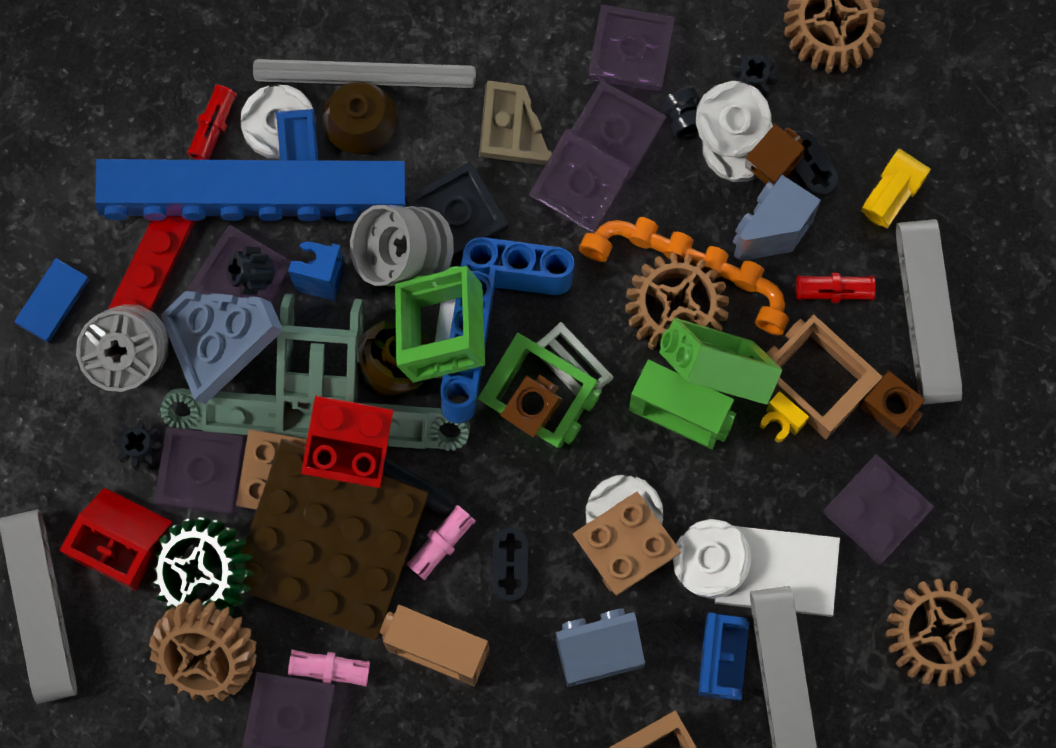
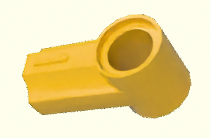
(899, 181)

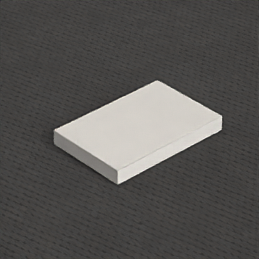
(792, 560)

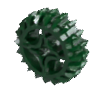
(186, 582)

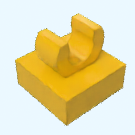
(786, 414)

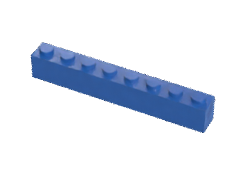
(245, 188)

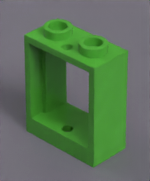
(446, 355)
(720, 361)
(508, 369)
(682, 406)

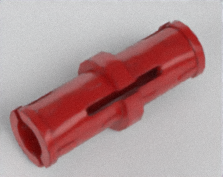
(220, 101)
(835, 287)

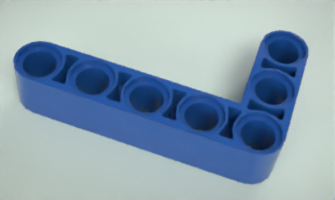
(500, 274)

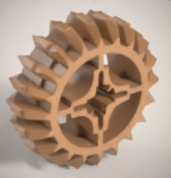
(805, 31)
(665, 295)
(934, 614)
(203, 650)

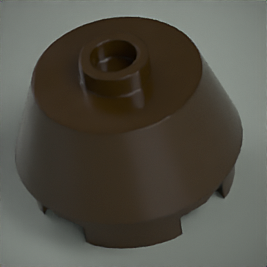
(359, 118)
(379, 361)

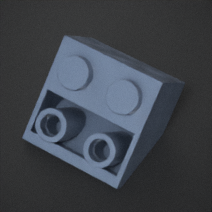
(778, 222)
(600, 647)

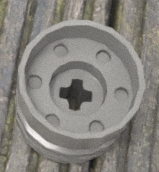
(400, 243)
(131, 328)

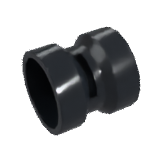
(682, 110)

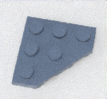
(218, 337)

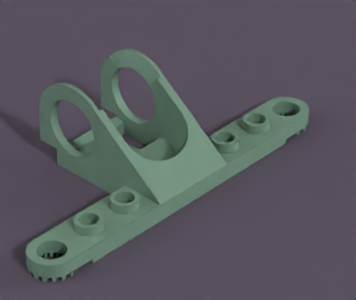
(292, 406)

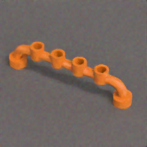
(748, 277)

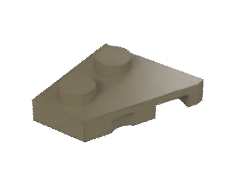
(510, 127)

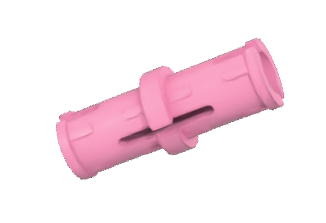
(440, 542)
(328, 667)

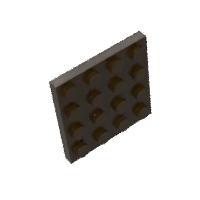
(331, 543)

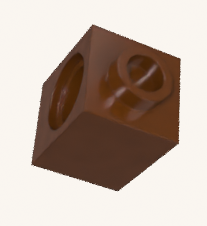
(775, 155)
(888, 388)
(516, 412)

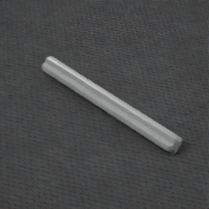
(373, 73)

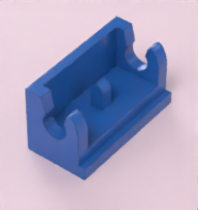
(322, 275)
(723, 657)

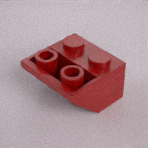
(347, 441)
(116, 538)

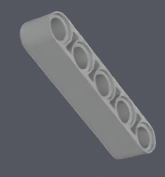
(928, 311)
(38, 606)
(782, 668)

